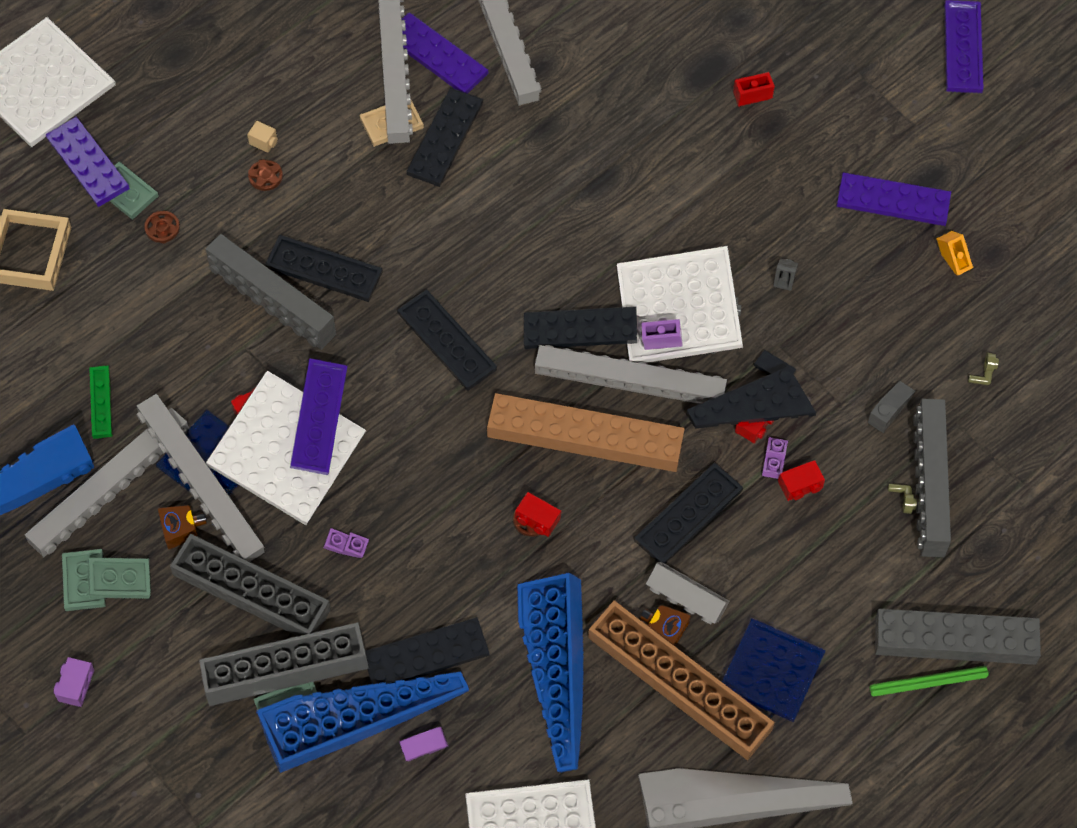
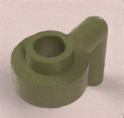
(990, 364)
(909, 501)

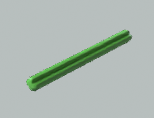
(929, 681)

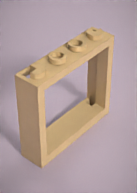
(32, 280)

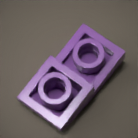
(774, 457)
(346, 544)
(423, 744)

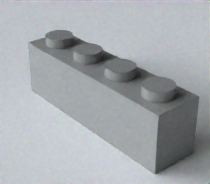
(687, 592)

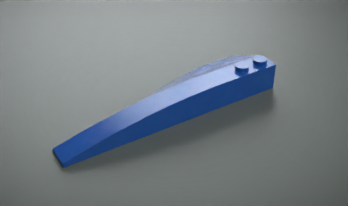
(47, 467)
(325, 722)

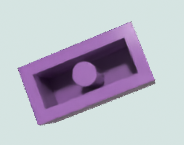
(662, 334)
(73, 682)

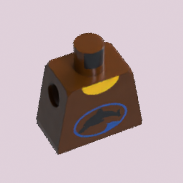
(179, 524)
(667, 623)

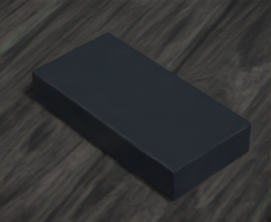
(770, 364)

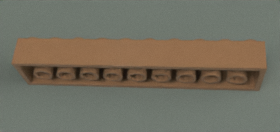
(585, 432)
(681, 680)

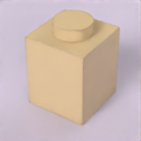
(262, 136)

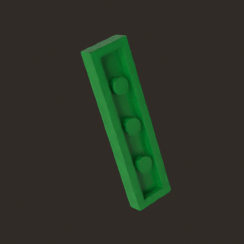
(100, 402)

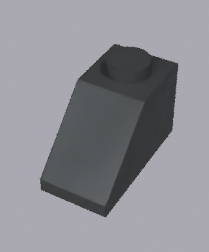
(785, 274)

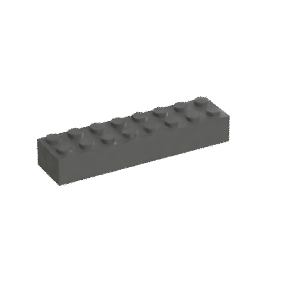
(271, 292)
(932, 478)
(250, 587)
(957, 636)
(283, 664)

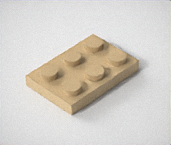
(376, 123)

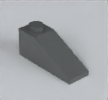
(890, 406)

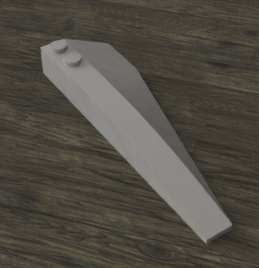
(712, 798)

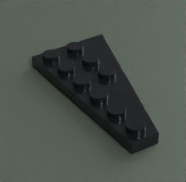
(759, 401)

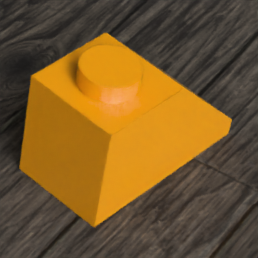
(955, 252)

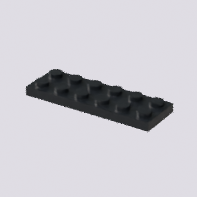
(444, 137)
(324, 268)
(580, 327)
(447, 340)
(688, 514)
(427, 653)

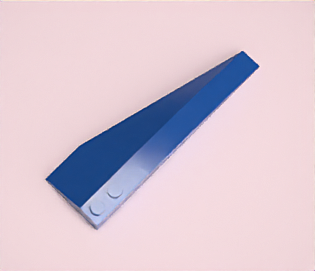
(554, 640)

